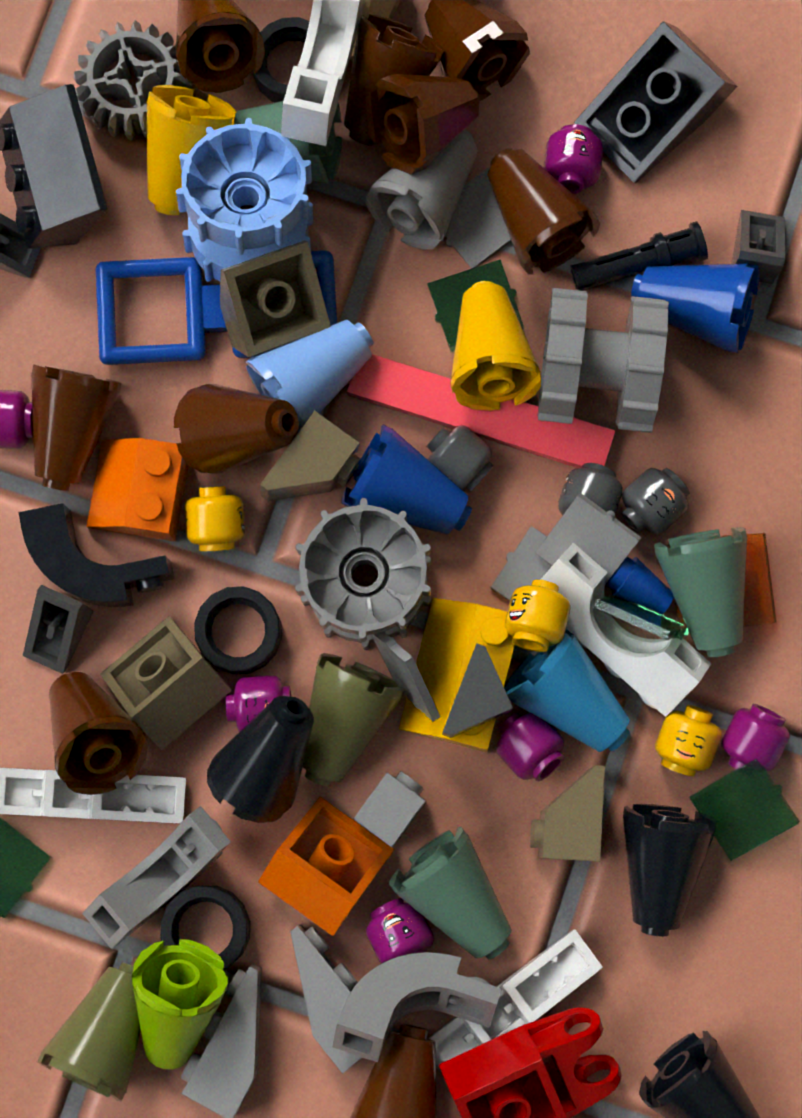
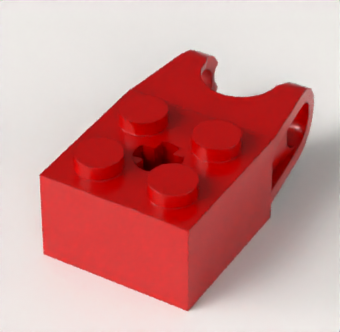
(533, 1070)

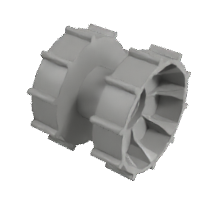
(603, 360)
(359, 538)

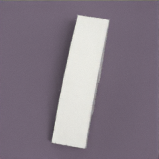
(46, 795)
(523, 996)

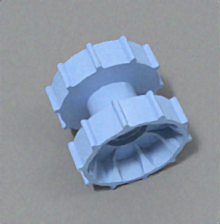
(238, 169)

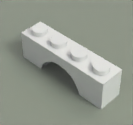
(321, 70)
(655, 668)

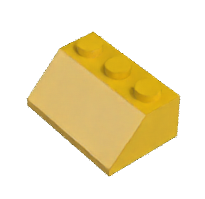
(443, 660)

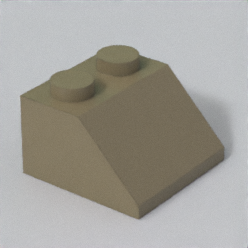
(272, 300)
(312, 462)
(165, 683)
(573, 821)

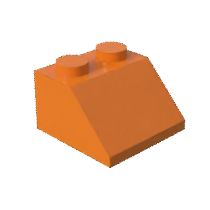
(138, 488)
(325, 865)

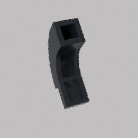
(54, 549)

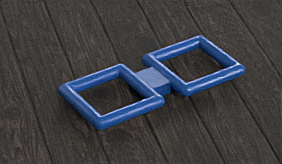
(202, 307)

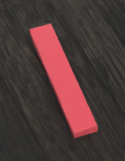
(431, 399)

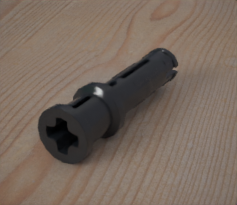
(660, 251)

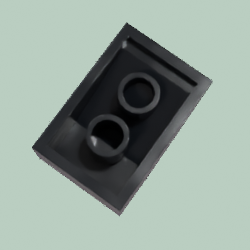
(656, 101)

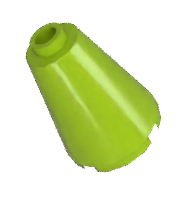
(176, 998)

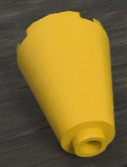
(173, 128)
(492, 352)

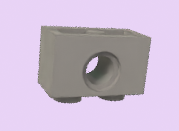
(391, 807)

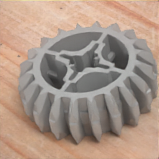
(115, 83)

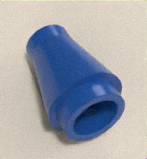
(639, 585)

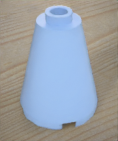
(311, 368)

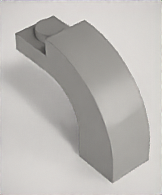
(157, 878)
(409, 986)

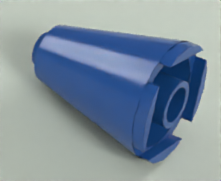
(705, 299)
(402, 479)

